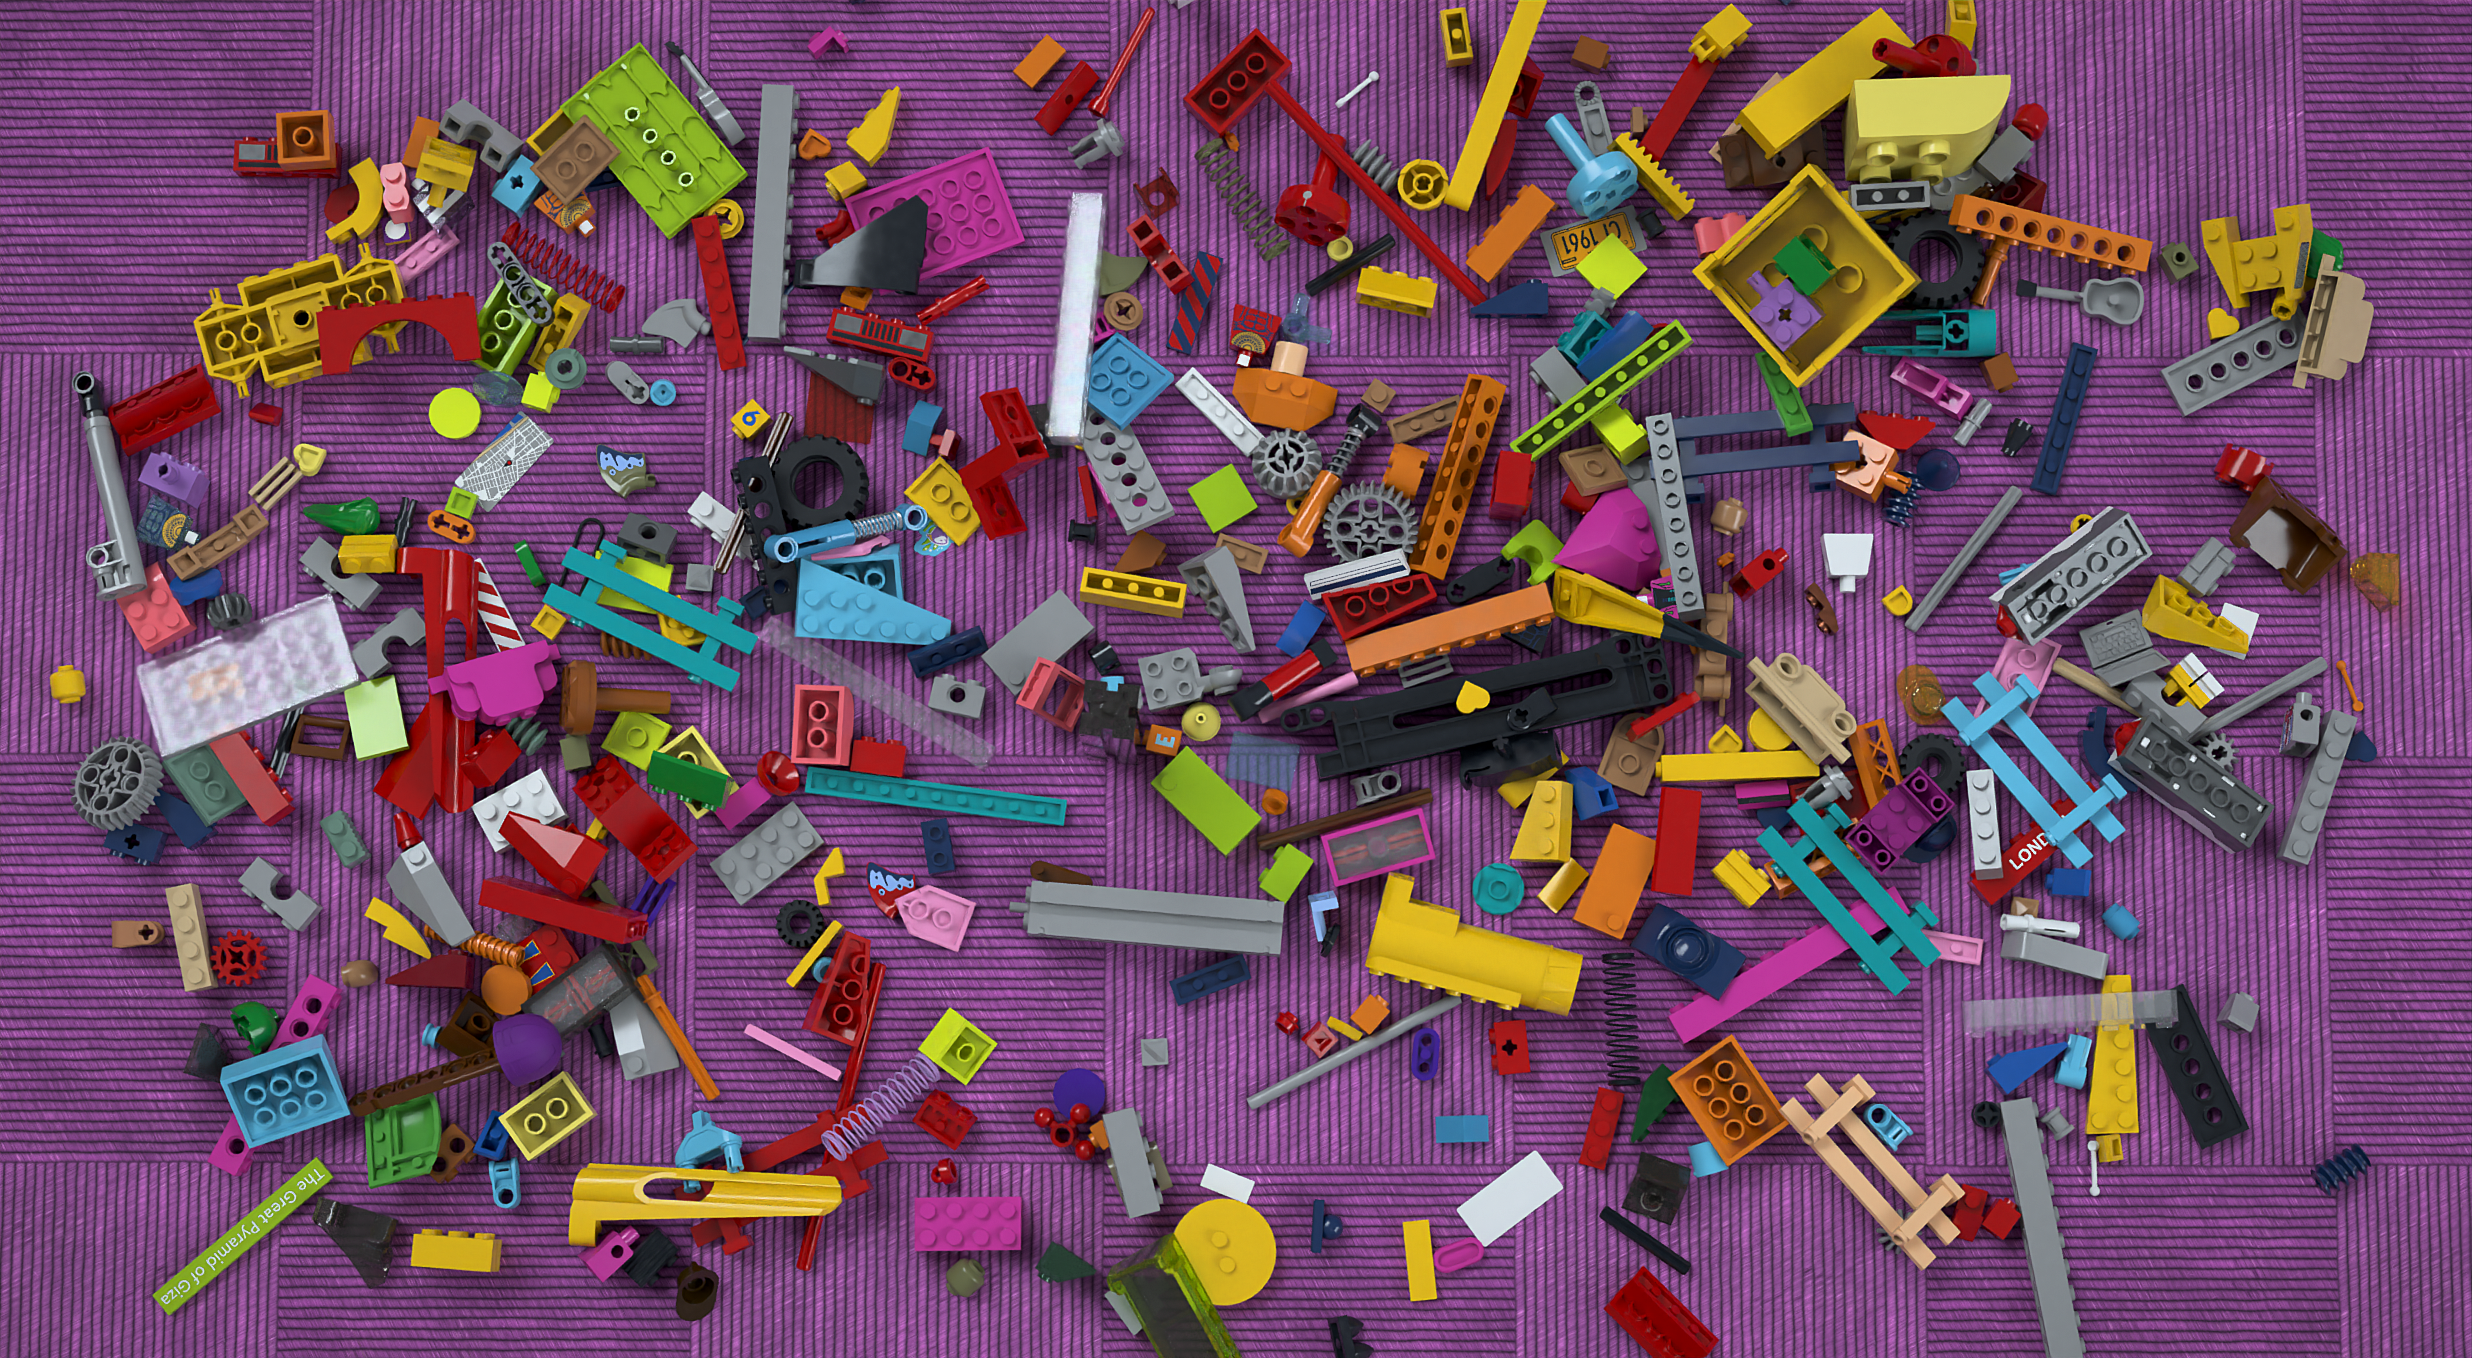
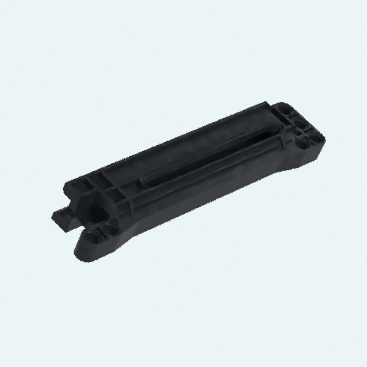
(1371, 742)

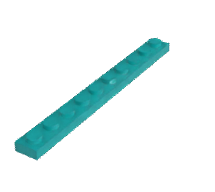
(936, 796)

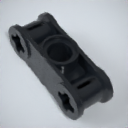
(1480, 580)

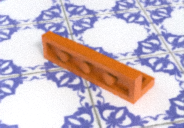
(1867, 763)
(1820, 867)

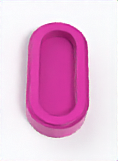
(1458, 1255)

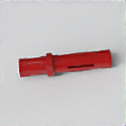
(951, 301)

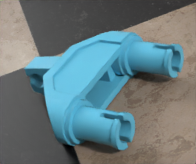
(705, 1144)

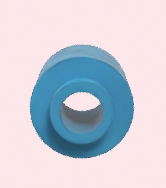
(2121, 922)

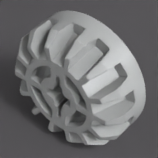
(1284, 482)

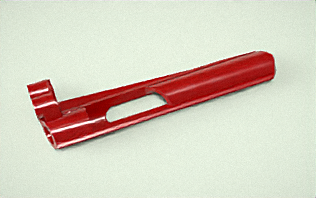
(448, 593)

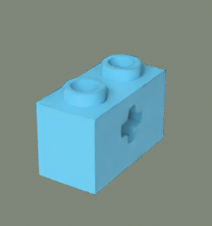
(517, 199)

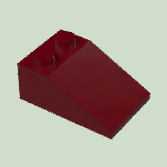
(441, 971)

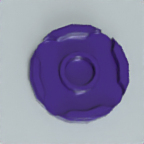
(1079, 1087)

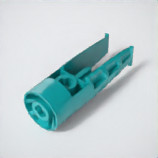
(1977, 333)

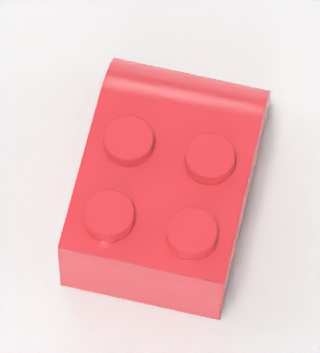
(155, 612)
(822, 725)

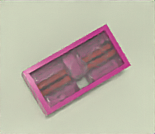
(1377, 846)

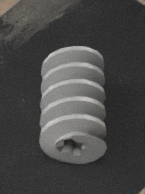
(1375, 167)

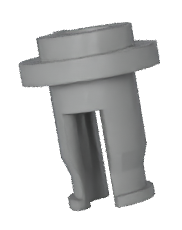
(1106, 137)
(1827, 788)

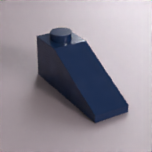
(1521, 302)
(184, 820)

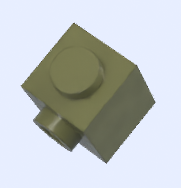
(2177, 262)

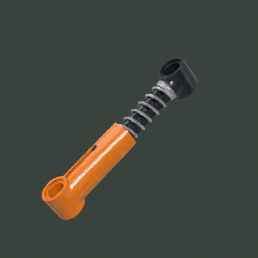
(1298, 534)

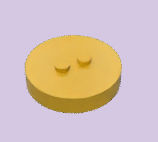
(1228, 1249)

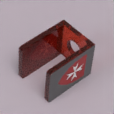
(1166, 187)

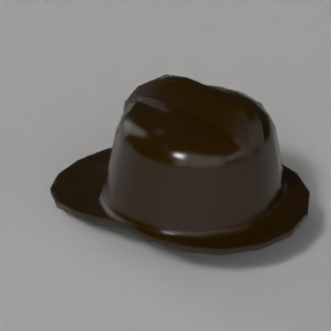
(696, 1292)

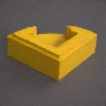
(1344, 1028)

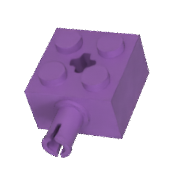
(1770, 311)
(169, 477)

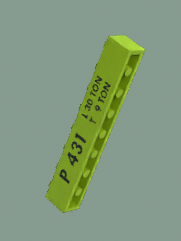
(1603, 391)

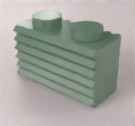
(345, 839)

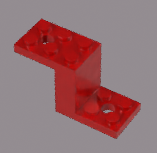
(989, 474)
(635, 818)

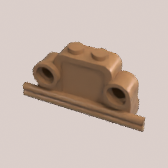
(1709, 668)

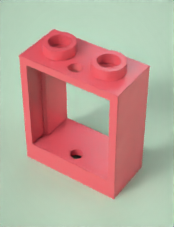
(1039, 686)

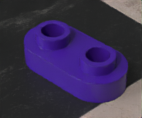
(1425, 1054)

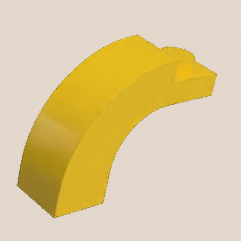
(370, 205)

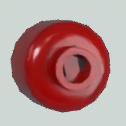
(2031, 120)

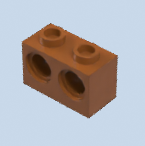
(452, 1158)

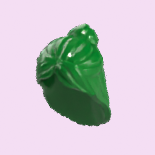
(2321, 245)
(348, 518)

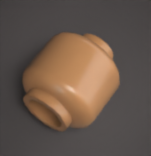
(1729, 516)

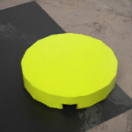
(455, 413)

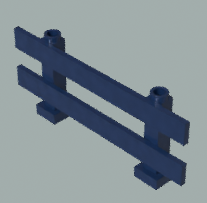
(1816, 454)

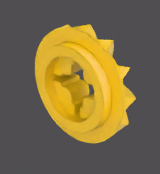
(736, 216)

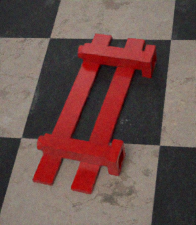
(778, 1152)

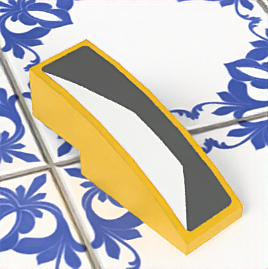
(399, 928)

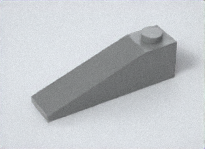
(427, 893)
(641, 1039)

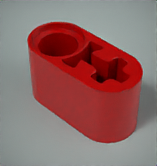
(920, 371)

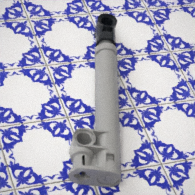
(123, 567)

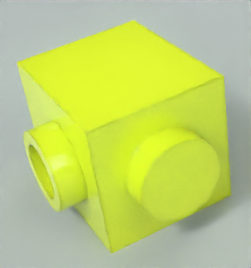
(540, 393)

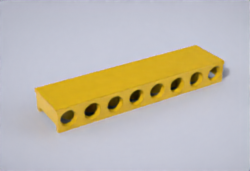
(1819, 85)

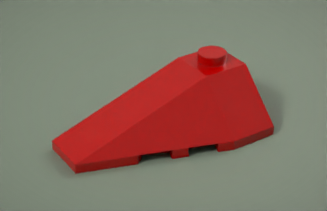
(840, 1000)

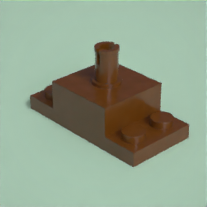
(1745, 161)

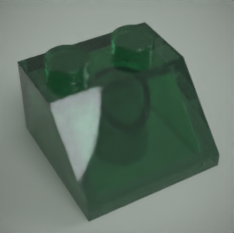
(1062, 1265)

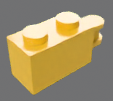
(1720, 35)

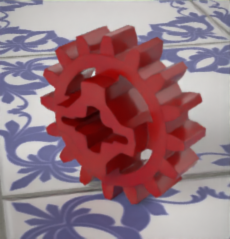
(230, 966)

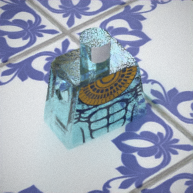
(165, 527)

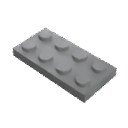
(767, 853)

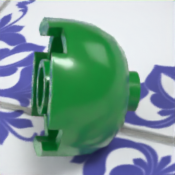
(255, 1024)

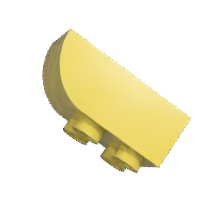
(1920, 126)

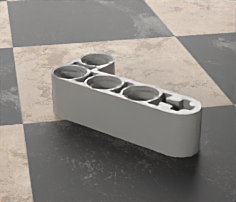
(2054, 954)

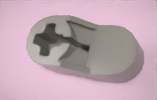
(636, 391)

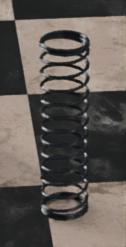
(1632, 1080)

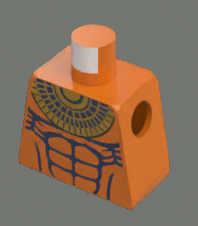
(568, 217)

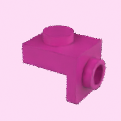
(823, 41)

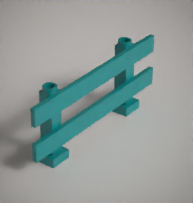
(603, 574)
(1905, 929)

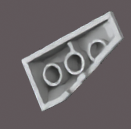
(1219, 585)

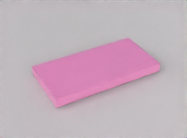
(2014, 661)

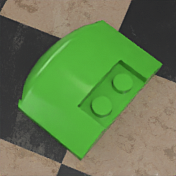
(402, 1140)

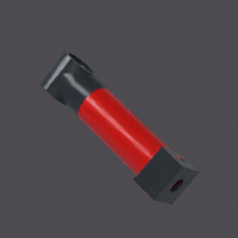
(1282, 680)

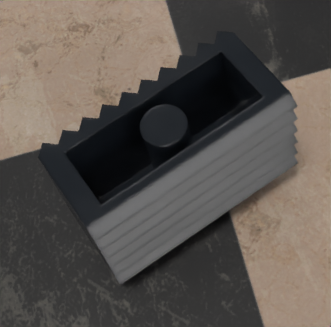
(651, 1258)

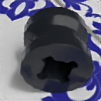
(1990, 1114)

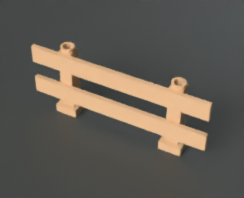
(1926, 1208)

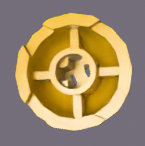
(1423, 184)

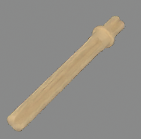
(2091, 683)

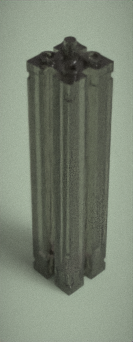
(1112, 722)

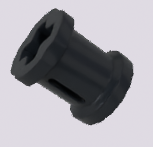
(1651, 223)
(1082, 532)

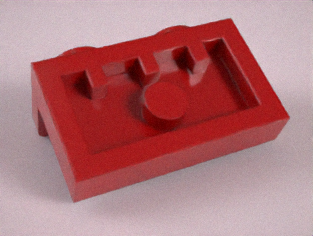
(945, 1118)

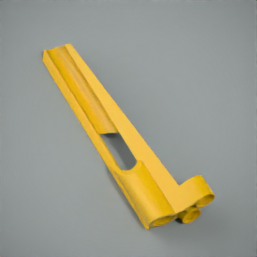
(618, 1194)

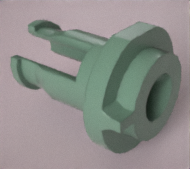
(562, 361)

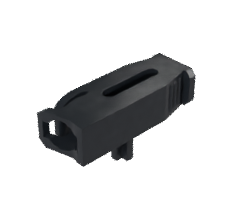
(1509, 759)

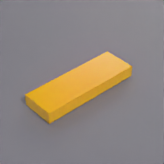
(814, 954)
(1419, 1260)

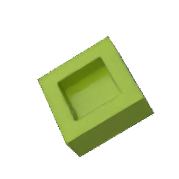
(461, 503)

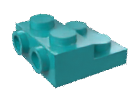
(1582, 338)

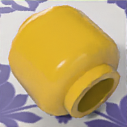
(67, 684)

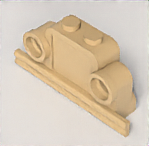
(2335, 325)
(1803, 706)

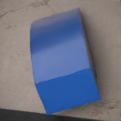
(1615, 345)

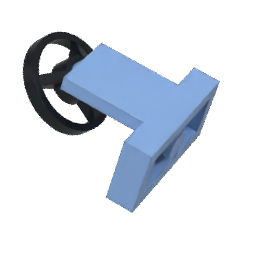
(1319, 903)

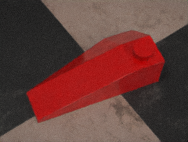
(560, 856)

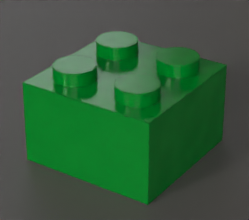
(1805, 265)

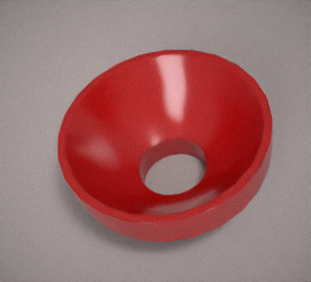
(782, 772)

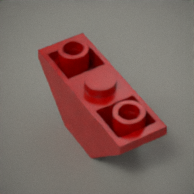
(1894, 429)

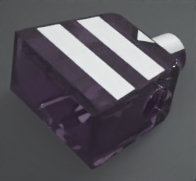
(441, 220)

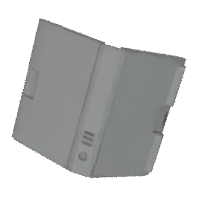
(2121, 649)

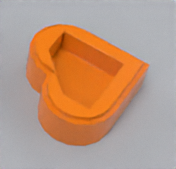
(814, 146)

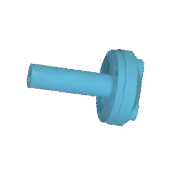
(1600, 181)

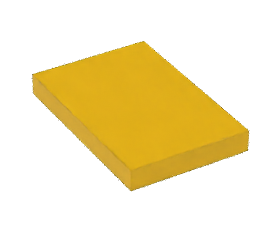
(945, 501)

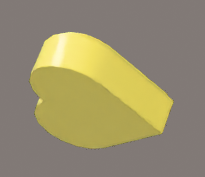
(309, 458)

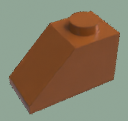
(1142, 554)

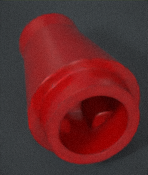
(406, 831)

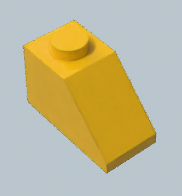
(1961, 21)

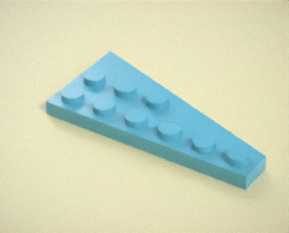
(848, 610)

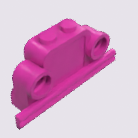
(500, 684)

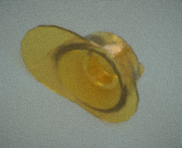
(1921, 694)

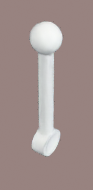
(1373, 76)
(2093, 1146)

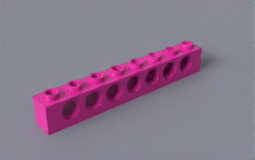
(313, 988)

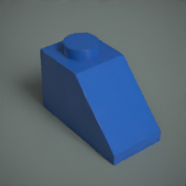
(2068, 883)

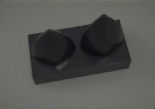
(1342, 1331)

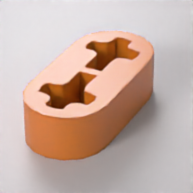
(454, 521)

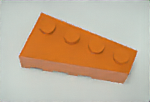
(1511, 232)

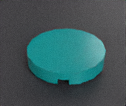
(1498, 889)

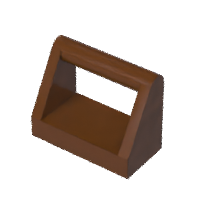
(319, 752)

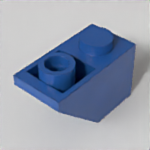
(1591, 793)

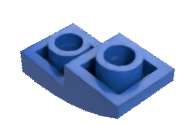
(1300, 629)

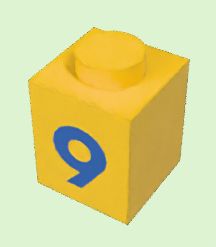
(750, 421)

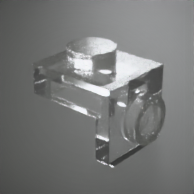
(515, 929)

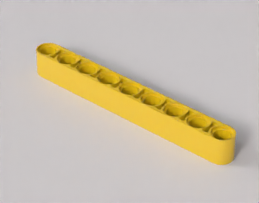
(1494, 103)

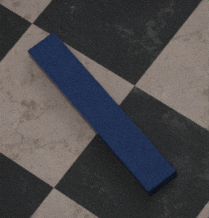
(2063, 419)

